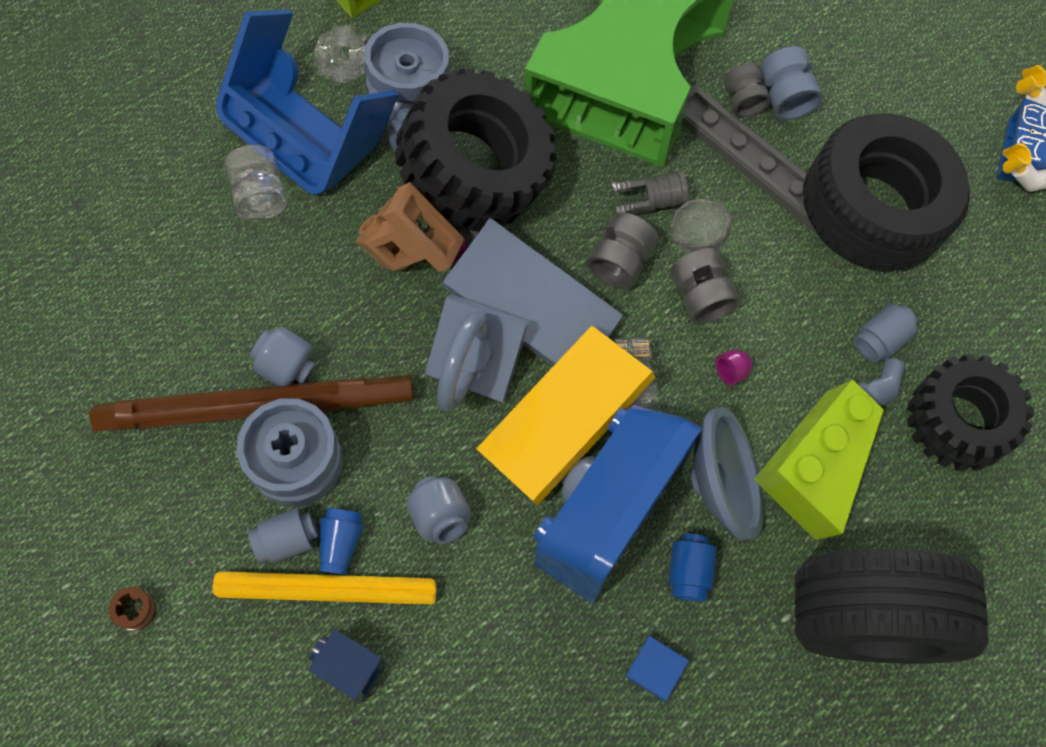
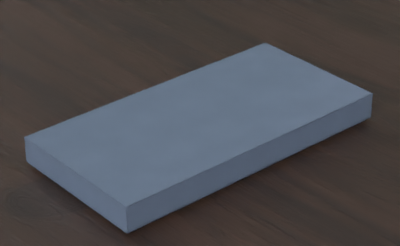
(521, 282)

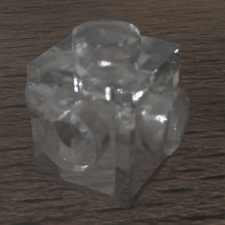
(331, 56)

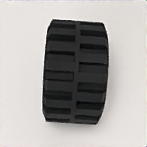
(995, 396)

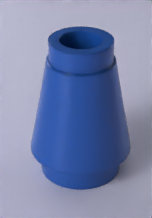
(338, 539)

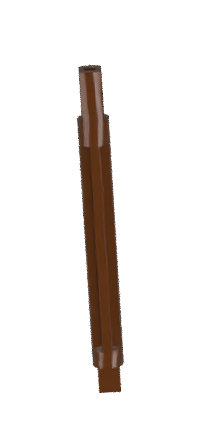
(243, 402)

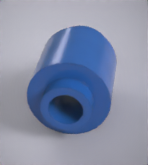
(692, 568)

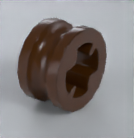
(119, 602)

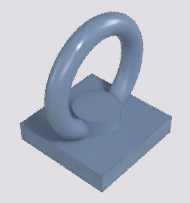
(474, 351)

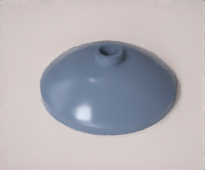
(726, 475)

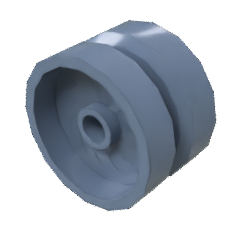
(404, 60)
(283, 429)

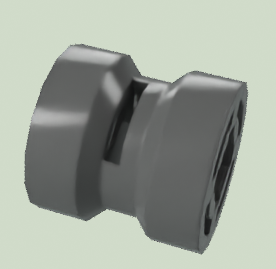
(746, 87)

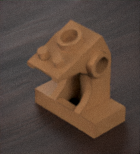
(396, 240)

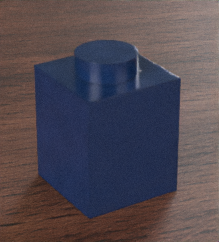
(345, 665)

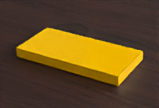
(565, 414)

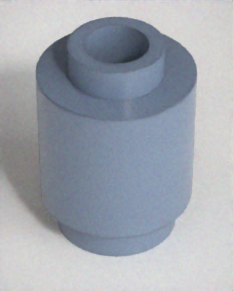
(886, 333)
(283, 536)

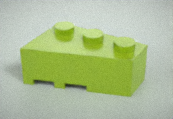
(824, 460)

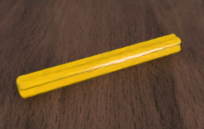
(325, 588)

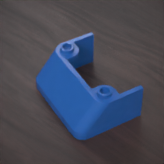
(265, 110)
(613, 498)

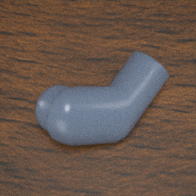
(888, 385)

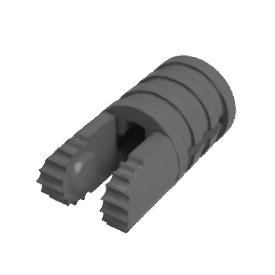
(657, 192)

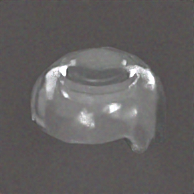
(700, 226)

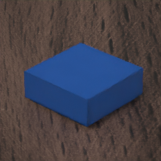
(657, 668)

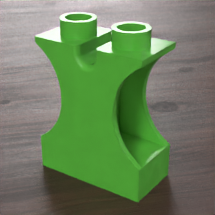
(619, 73)

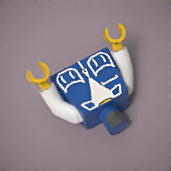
(1025, 136)

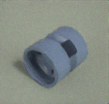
(791, 83)

